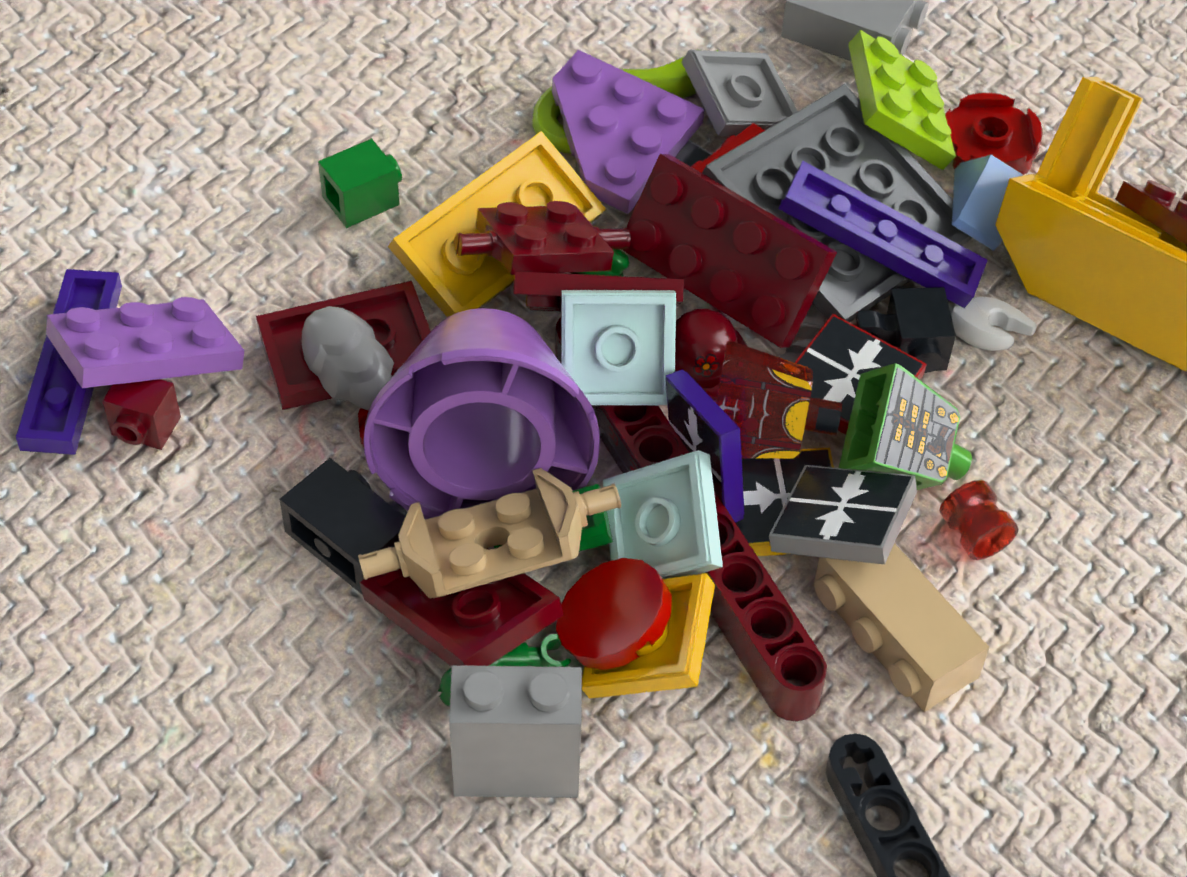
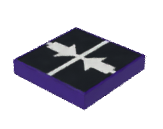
(710, 430)

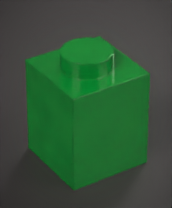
(360, 182)

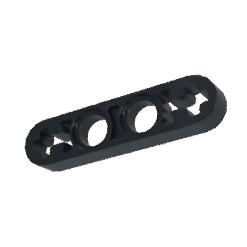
(884, 789)

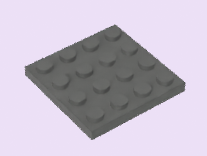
(838, 142)

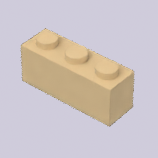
(904, 625)

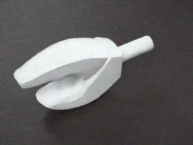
(977, 322)

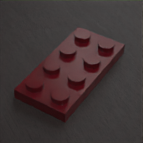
(727, 250)

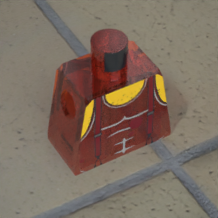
(772, 402)

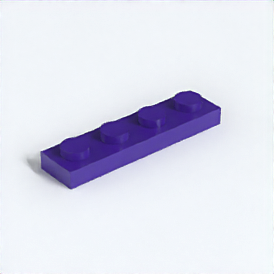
(883, 234)
(56, 400)

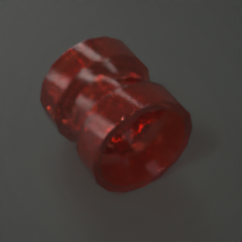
(976, 516)

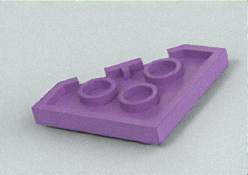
(619, 126)

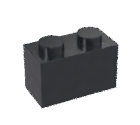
(340, 518)

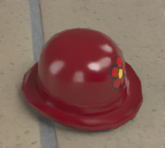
(702, 345)

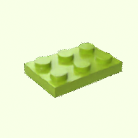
(901, 99)

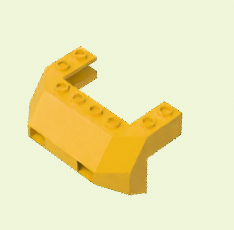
(1088, 248)

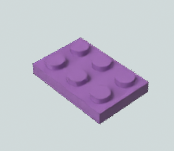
(143, 342)

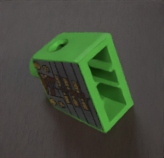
(903, 429)

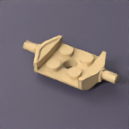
(532, 526)

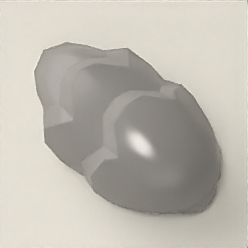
(345, 356)

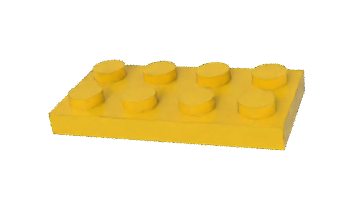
(527, 176)

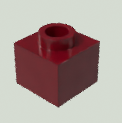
(142, 412)

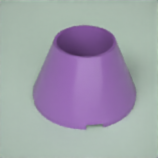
(478, 415)

